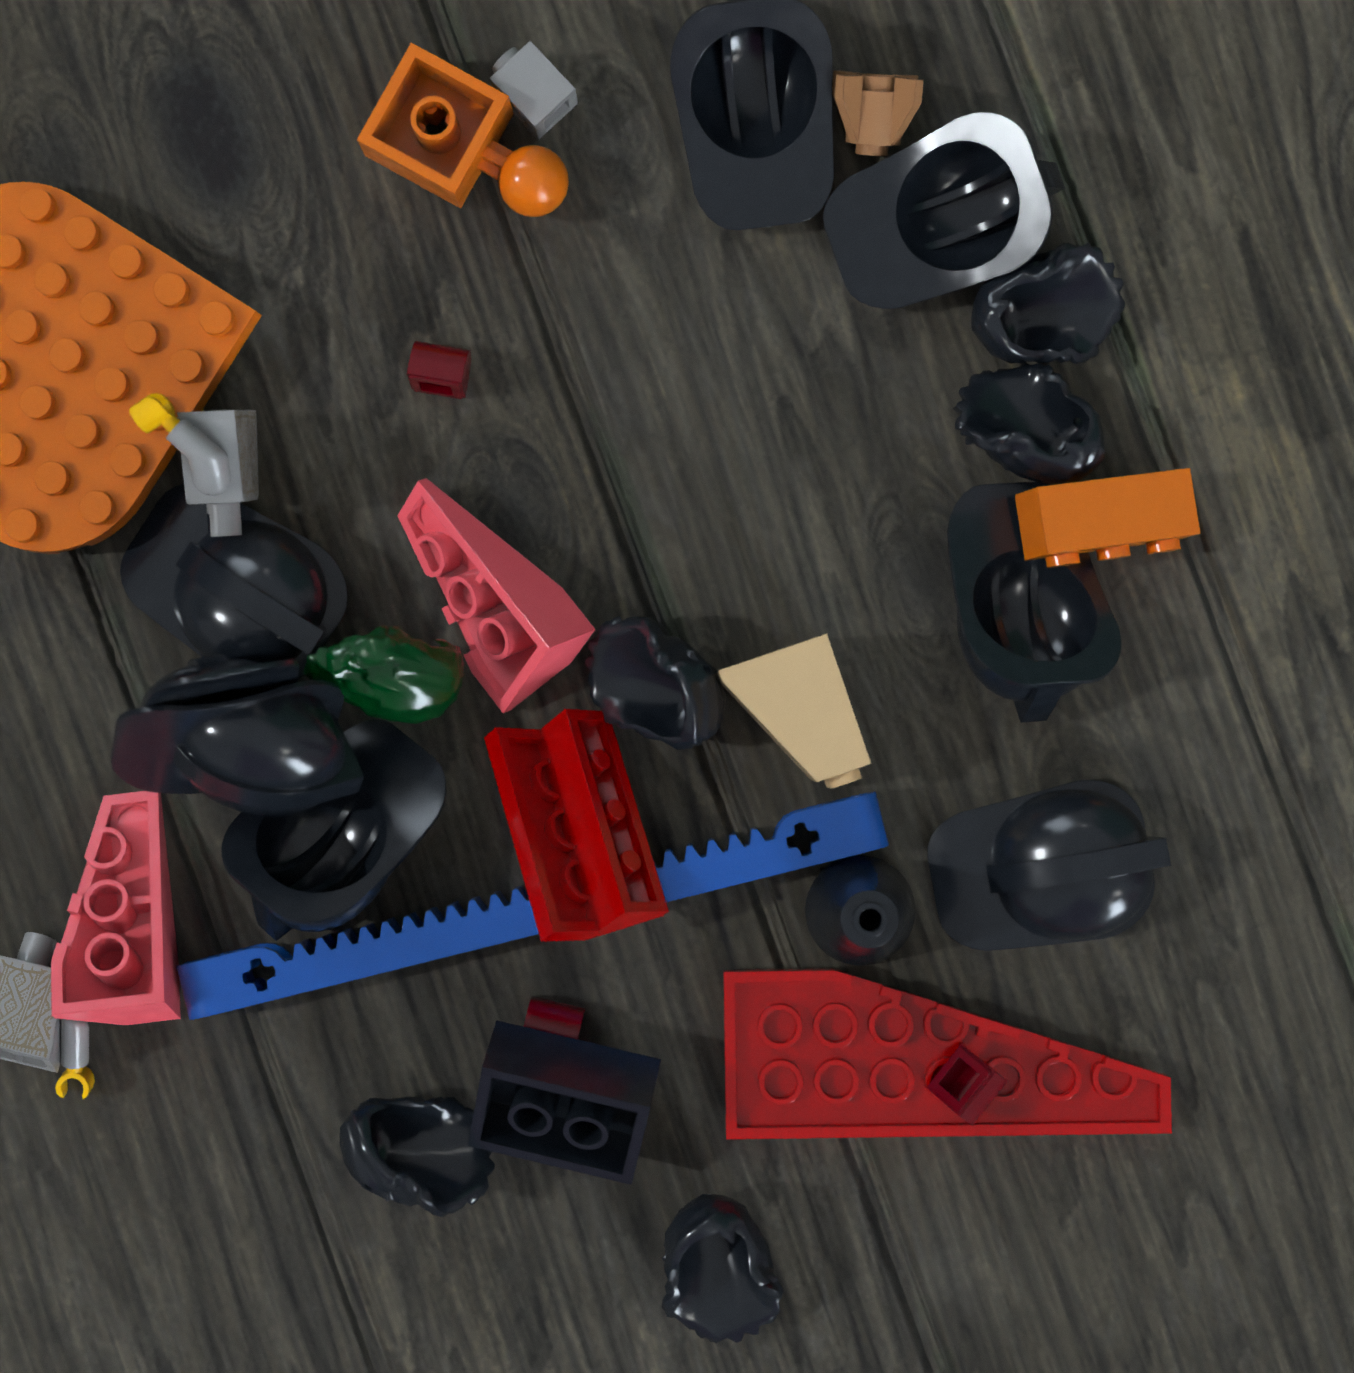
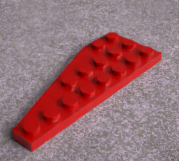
(856, 1058)

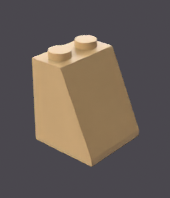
(803, 708)

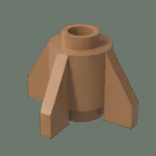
(875, 108)

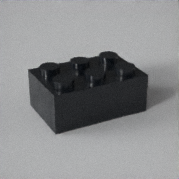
(563, 1102)

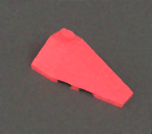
(508, 610)
(121, 925)

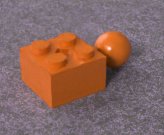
(449, 163)

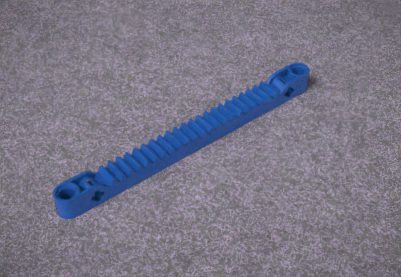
(228, 982)

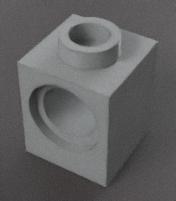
(535, 88)

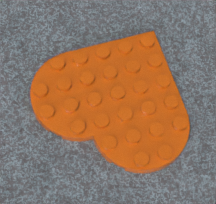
(84, 337)

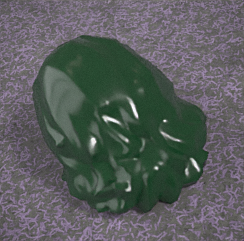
(392, 674)

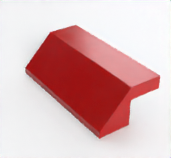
(575, 827)

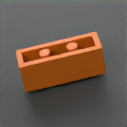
(1107, 517)

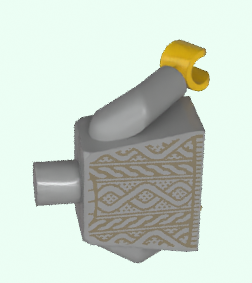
(215, 454)
(26, 1021)

